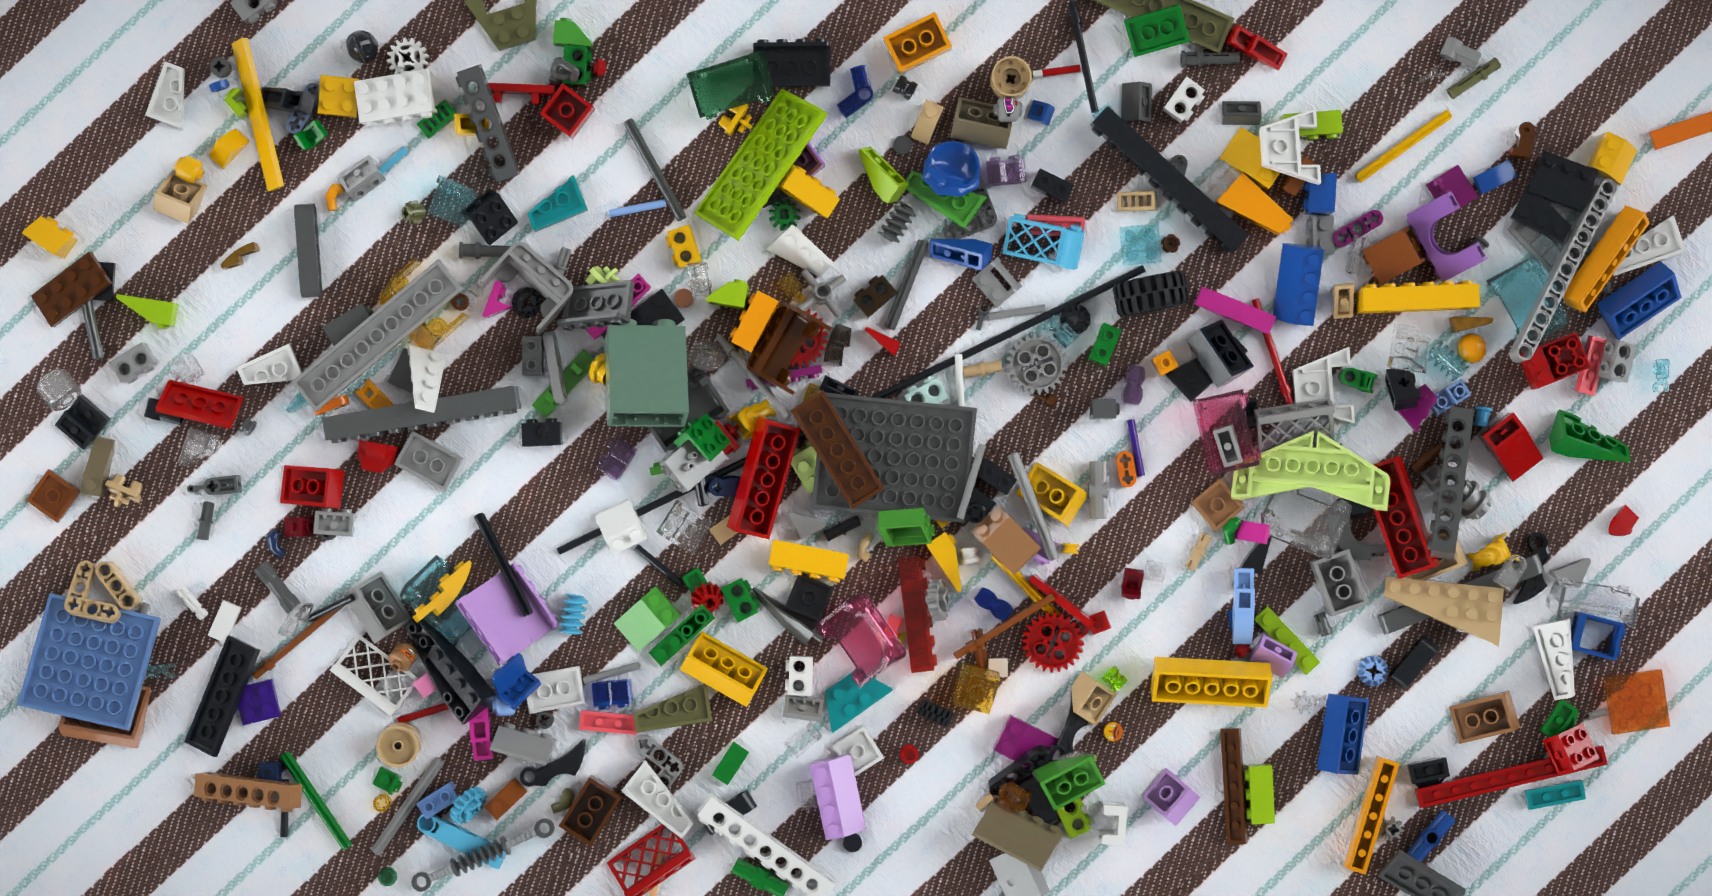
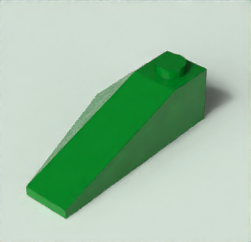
(1578, 440)

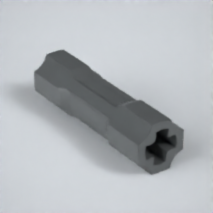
(269, 576)

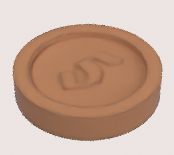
(683, 298)

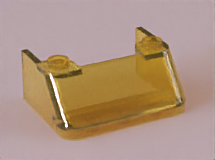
(436, 330)

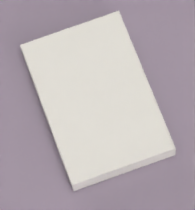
(557, 690)

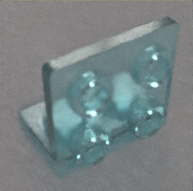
(451, 200)

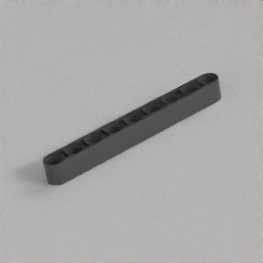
(1406, 616)

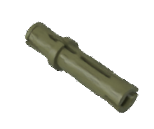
(1479, 74)

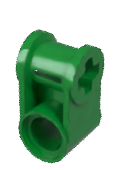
(1361, 379)

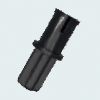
(842, 528)

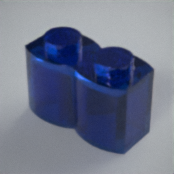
(988, 600)
(612, 693)

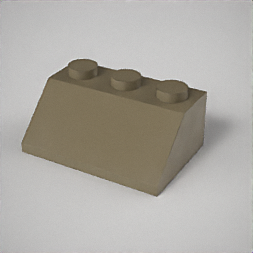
(977, 124)

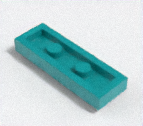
(1555, 794)

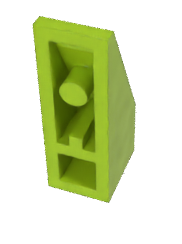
(883, 177)
(155, 311)

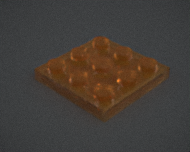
(1636, 701)

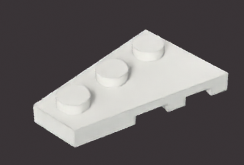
(168, 96)

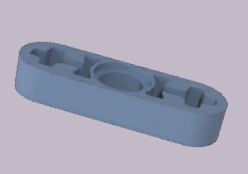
(292, 119)

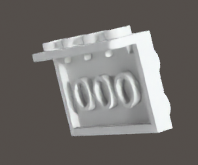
(394, 98)

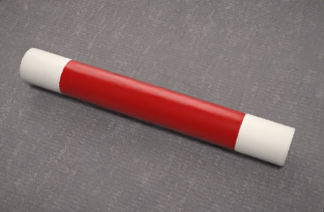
(1057, 71)

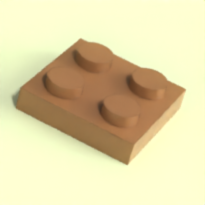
(1216, 505)

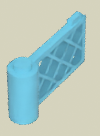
(1069, 243)

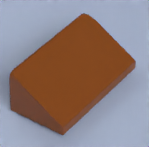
(1293, 185)

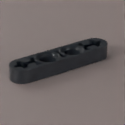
(1036, 757)

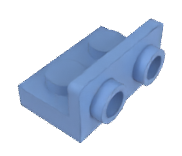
(437, 800)

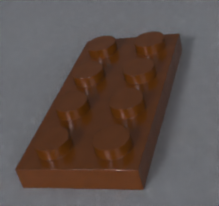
(71, 289)

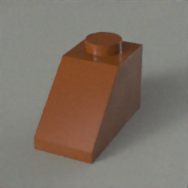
(505, 799)

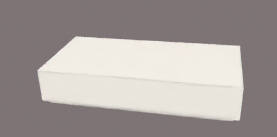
(224, 621)

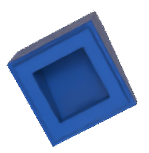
(1041, 112)

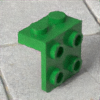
(704, 436)

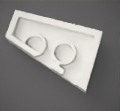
(800, 251)
(272, 367)

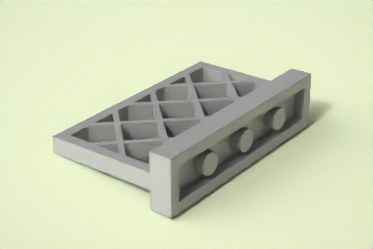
(1293, 414)

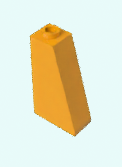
(1254, 205)

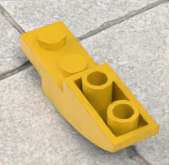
(450, 588)

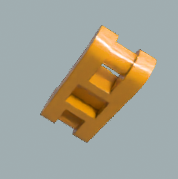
(377, 400)

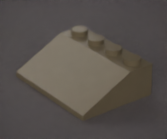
(1019, 835)

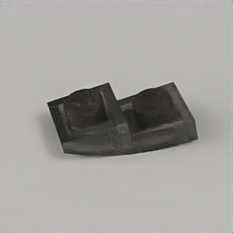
(837, 342)

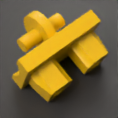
(731, 125)

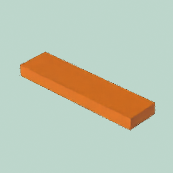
(1681, 131)

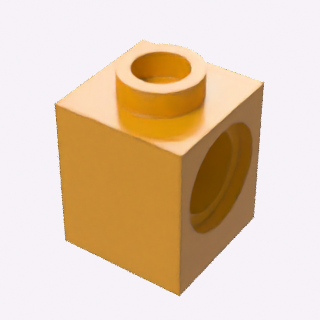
(1164, 363)

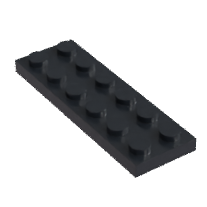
(222, 696)

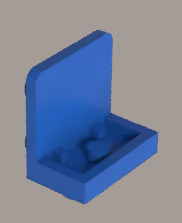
(514, 682)

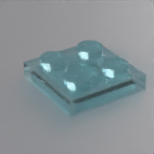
(1140, 244)

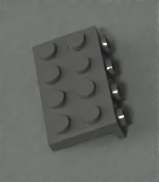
(598, 305)

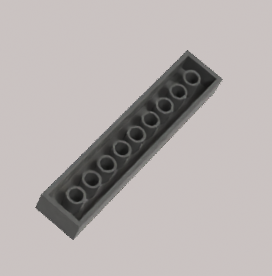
(396, 417)

